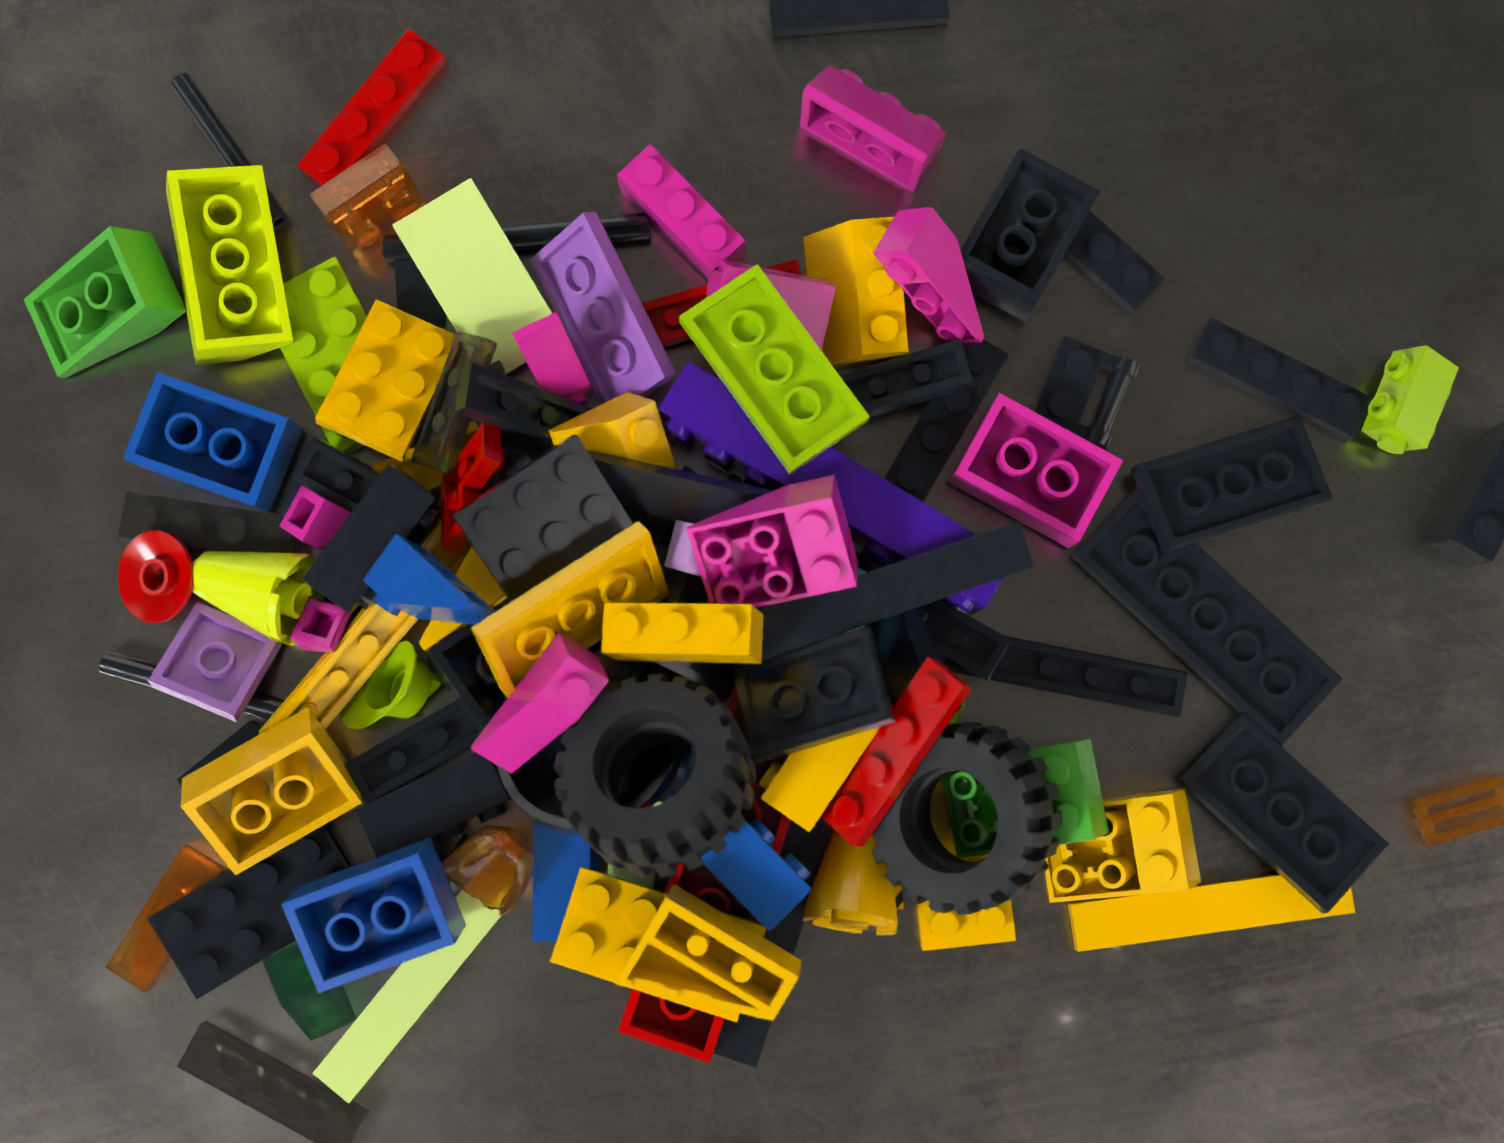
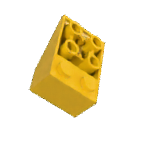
(1144, 852)

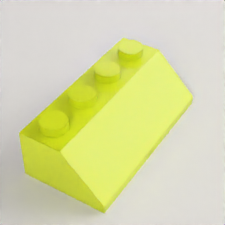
(228, 262)

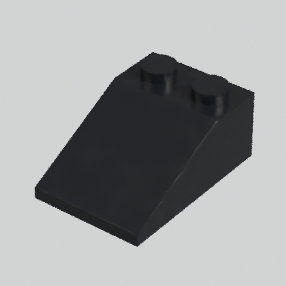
(1024, 233)
(468, 675)

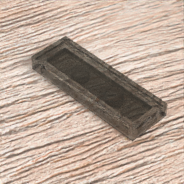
(443, 427)

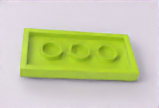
(324, 325)
(773, 369)

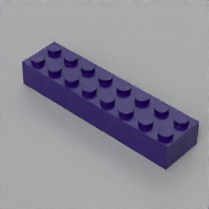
(879, 514)

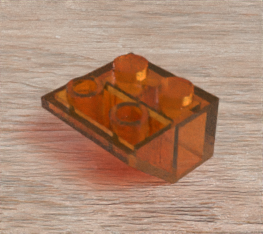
(368, 198)

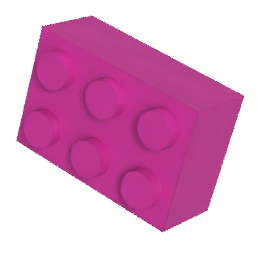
(1035, 471)

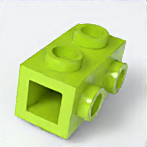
(1409, 399)

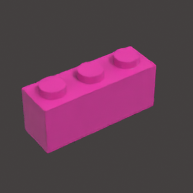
(680, 212)

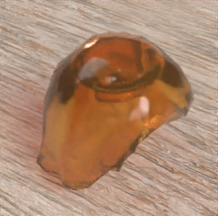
(492, 867)

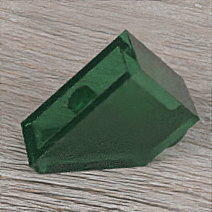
(298, 995)

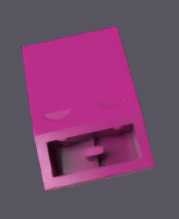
(777, 546)

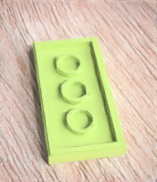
(473, 269)

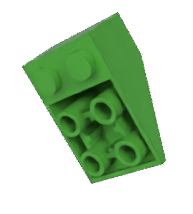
(1080, 800)

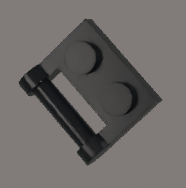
(1070, 386)

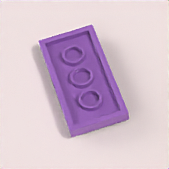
(601, 311)

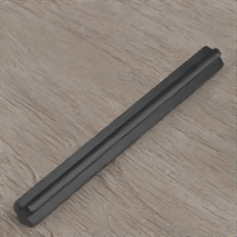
(538, 234)

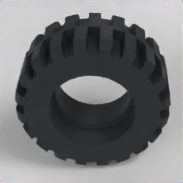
(620, 730)
(1024, 823)

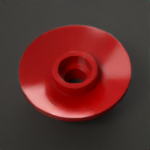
(155, 576)

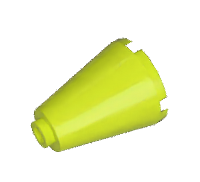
(257, 588)

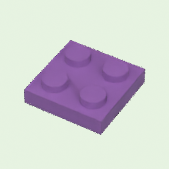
(214, 662)

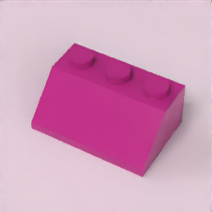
(870, 126)

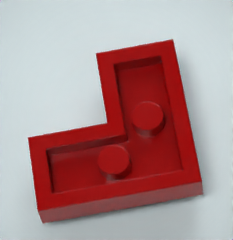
(472, 470)

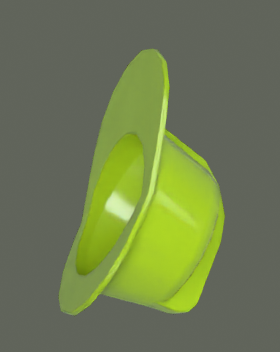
(393, 690)

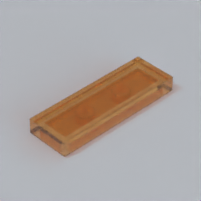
(141, 953)

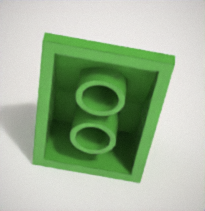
(104, 300)

